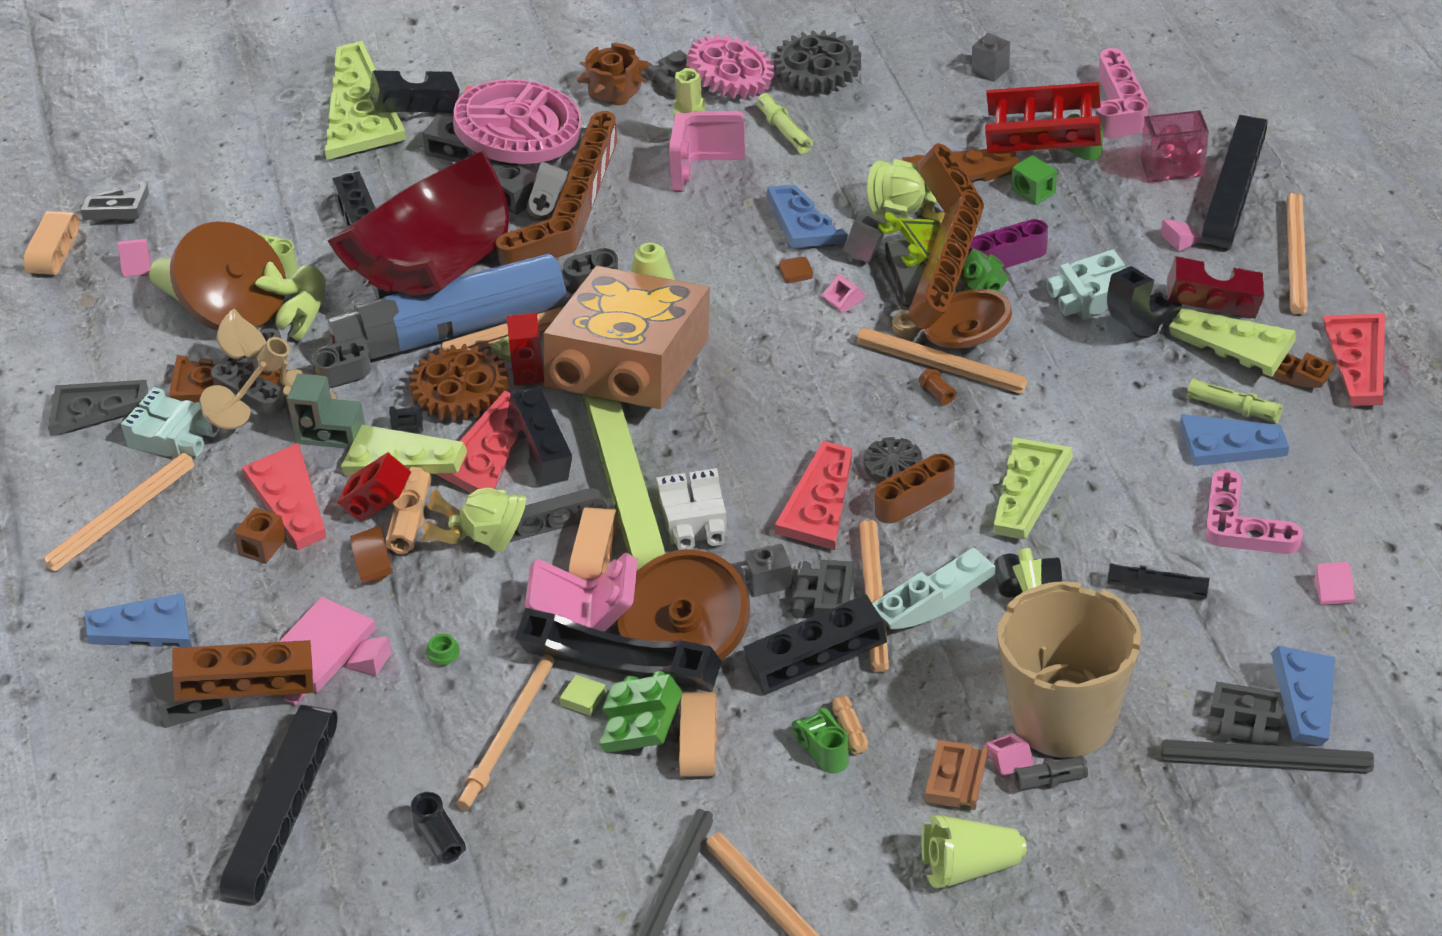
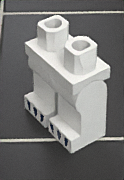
(697, 519)

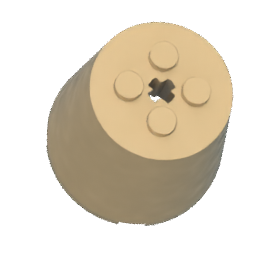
(1067, 665)

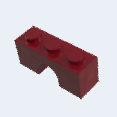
(1193, 287)

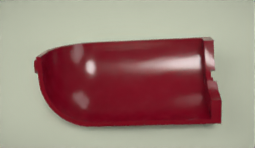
(428, 230)

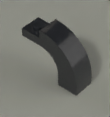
(1134, 306)

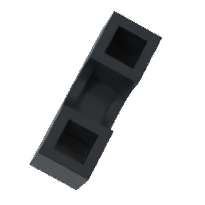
(394, 94)
(534, 420)

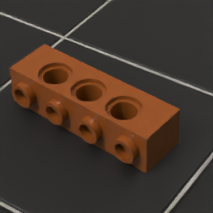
(242, 670)

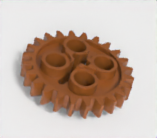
(458, 382)

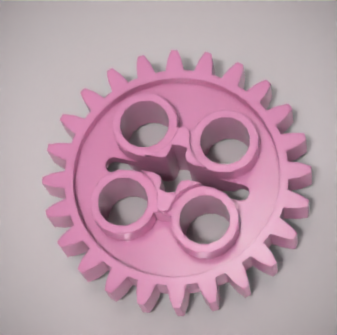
(730, 66)

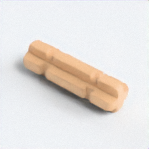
(850, 723)

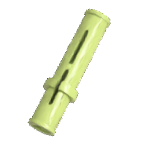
(779, 117)
(1246, 404)

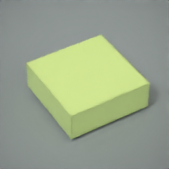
(583, 695)

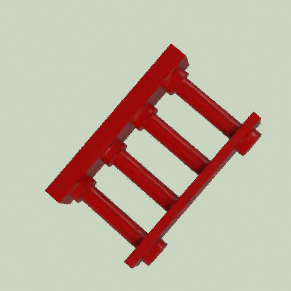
(1048, 133)

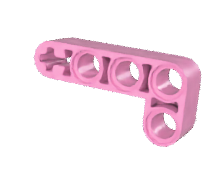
(1127, 102)

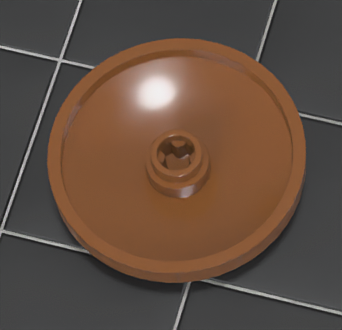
(217, 271)
(689, 599)

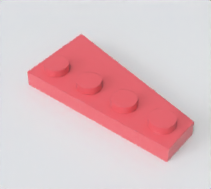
(1359, 354)
(488, 449)
(287, 491)
(818, 500)

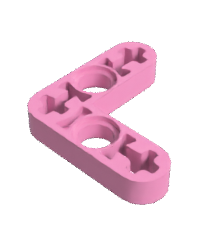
(1237, 526)

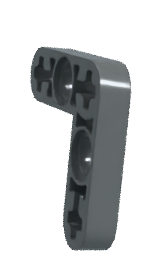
(235, 373)

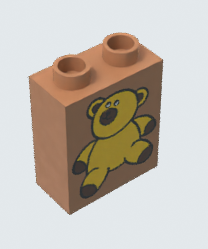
(626, 337)

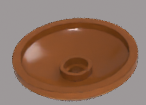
(971, 319)

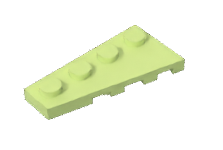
(1245, 340)
(410, 449)
(1029, 483)

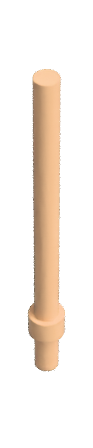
(479, 776)

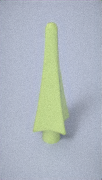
(1028, 570)

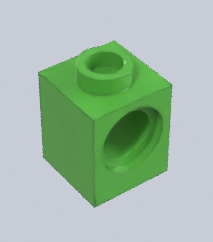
(1034, 179)

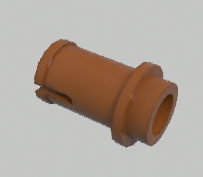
(931, 381)

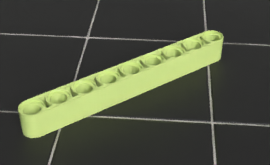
(624, 479)

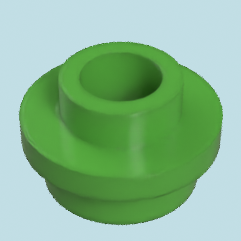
(442, 649)

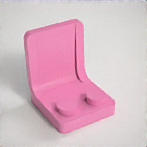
(704, 137)
(586, 602)

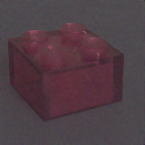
(1174, 146)

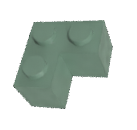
(318, 418)

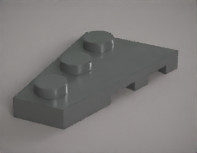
(93, 402)

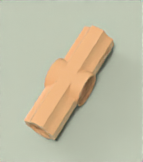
(409, 512)

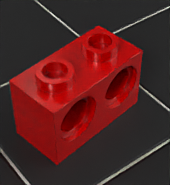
(525, 348)
(374, 487)

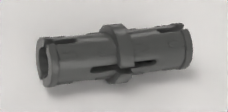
(1050, 772)

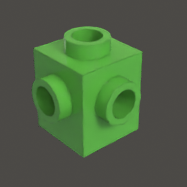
(987, 274)

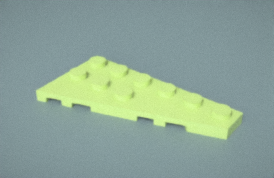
(352, 117)

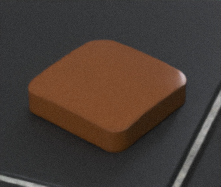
(795, 269)

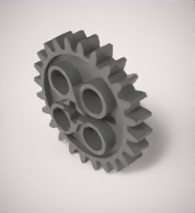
(817, 61)

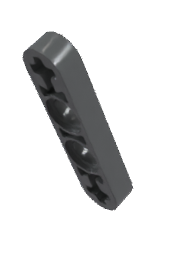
(545, 509)

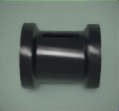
(406, 418)

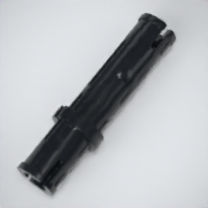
(1158, 580)

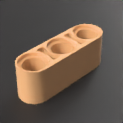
(51, 243)
(594, 543)
(698, 734)

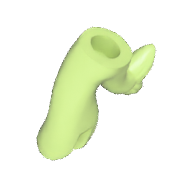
(301, 309)

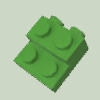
(639, 712)

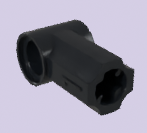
(1006, 578)
(436, 828)

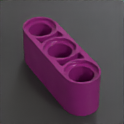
(1015, 242)

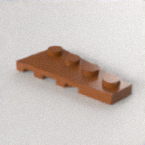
(980, 164)
(194, 377)

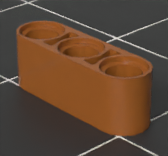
(914, 488)

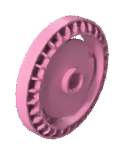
(517, 121)

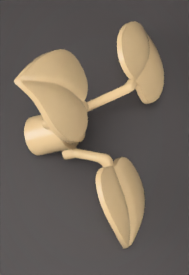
(241, 339)

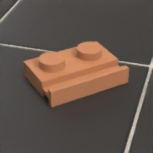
(956, 774)

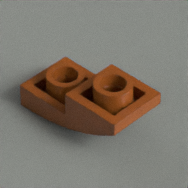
(1304, 372)
(371, 555)

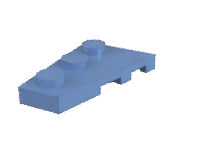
(800, 219)
(1228, 440)
(149, 620)
(1306, 692)

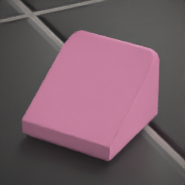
(1179, 234)
(134, 257)
(842, 294)
(1334, 583)
(370, 655)
(1009, 753)

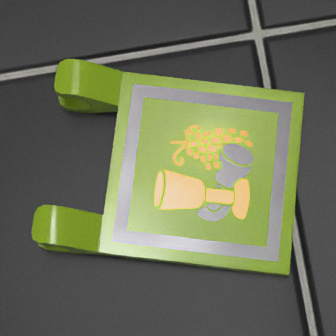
(918, 232)

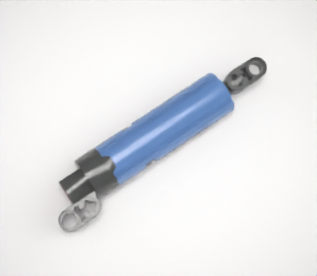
(459, 308)

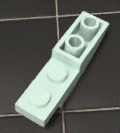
(933, 596)

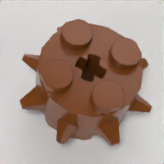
(613, 73)

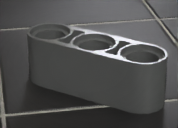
(904, 277)

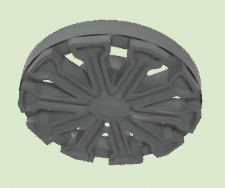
(890, 460)

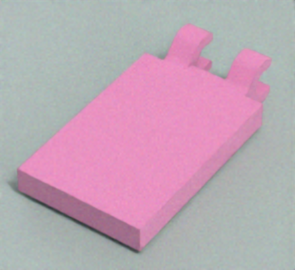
(333, 636)

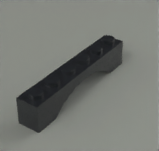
(565, 640)

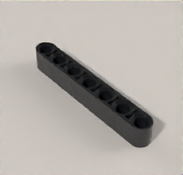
(1234, 182)
(278, 804)

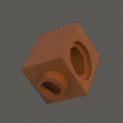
(260, 535)

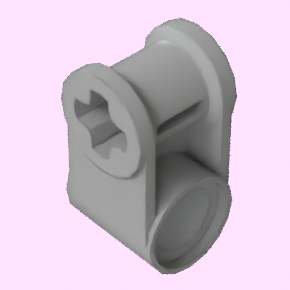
(546, 186)

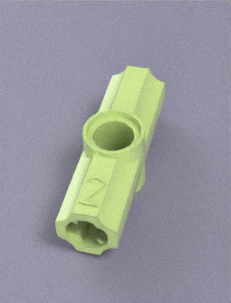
(688, 92)

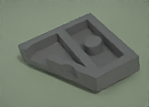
(115, 205)

